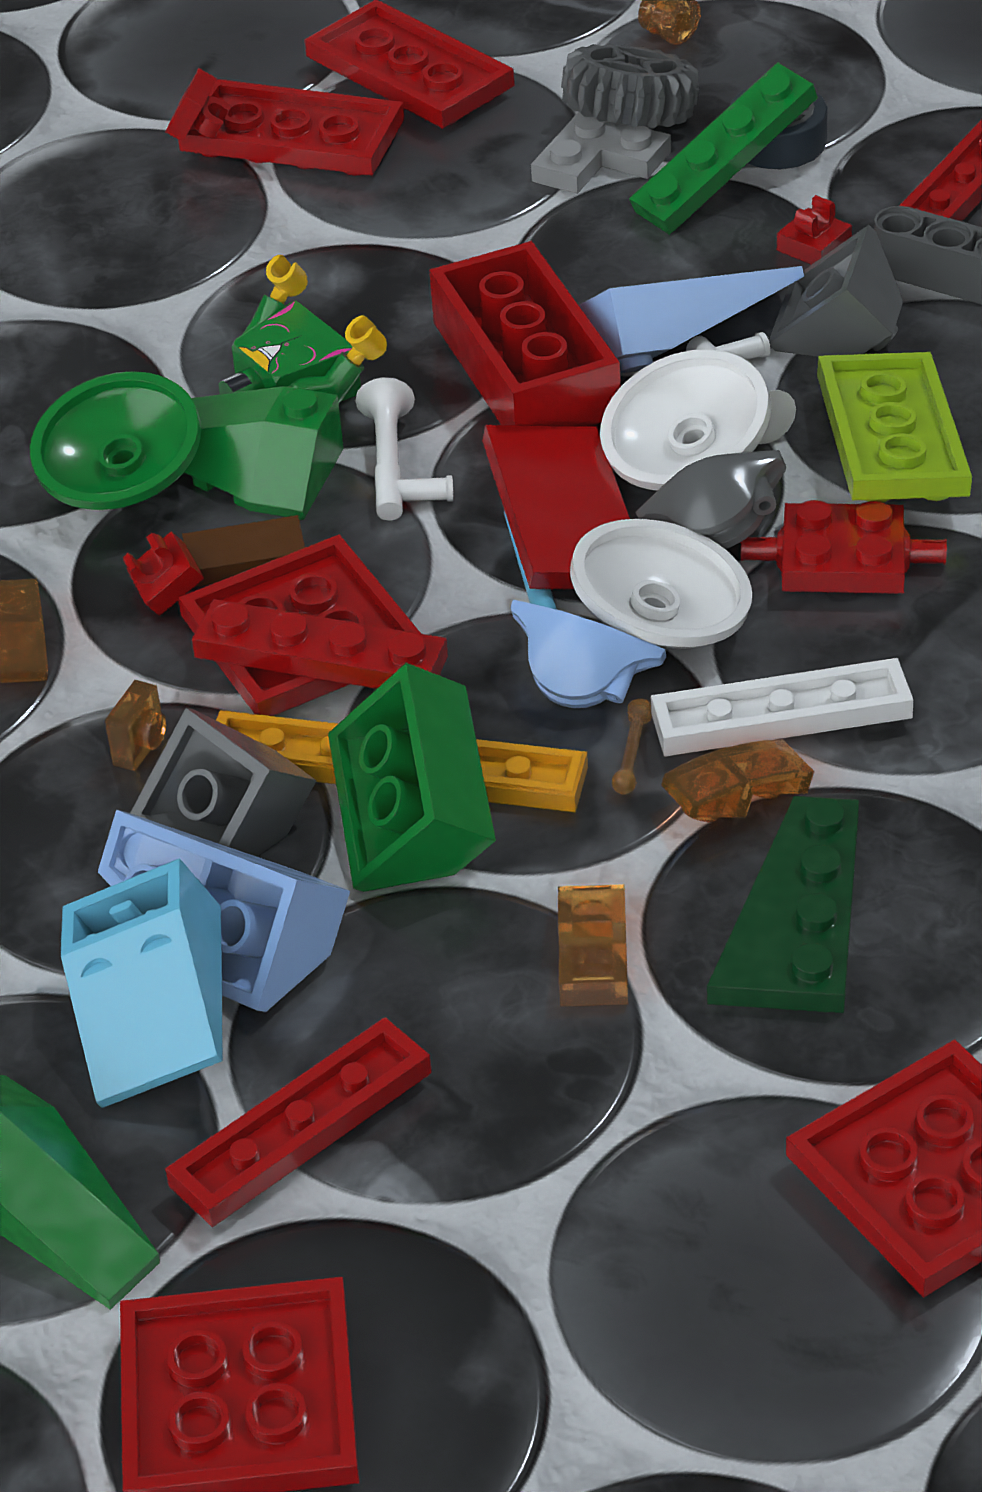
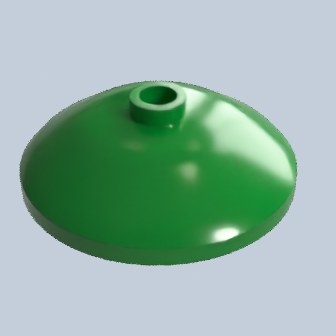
(115, 440)

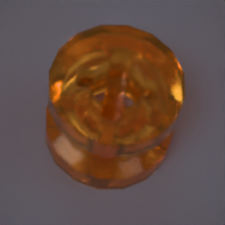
(670, 18)

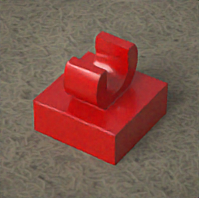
(198, 109)
(813, 232)
(163, 571)

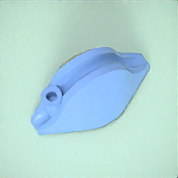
(580, 659)

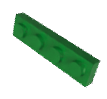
(723, 148)

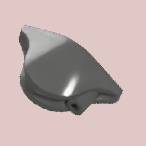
(719, 495)

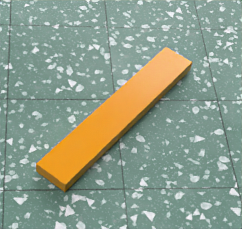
(510, 771)

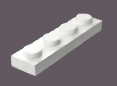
(781, 706)

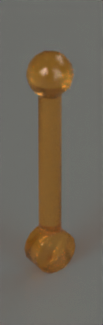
(638, 713)

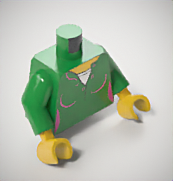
(297, 348)

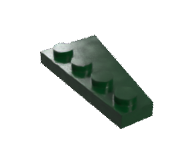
(797, 918)

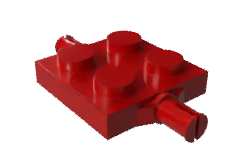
(843, 548)

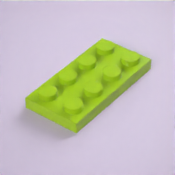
(893, 427)

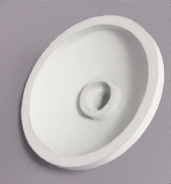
(682, 413)
(661, 583)

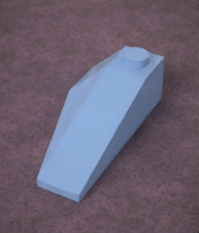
(656, 317)
(272, 916)

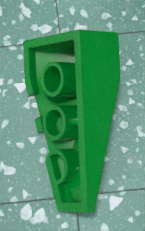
(268, 447)
(61, 1203)

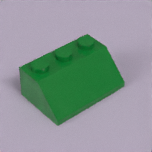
(410, 782)

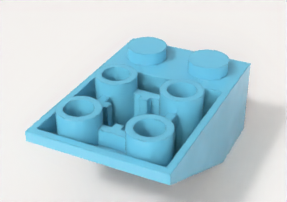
(145, 980)

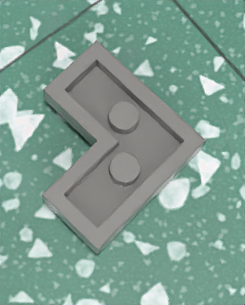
(591, 144)

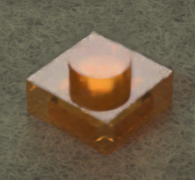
(135, 725)

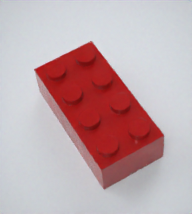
(524, 339)

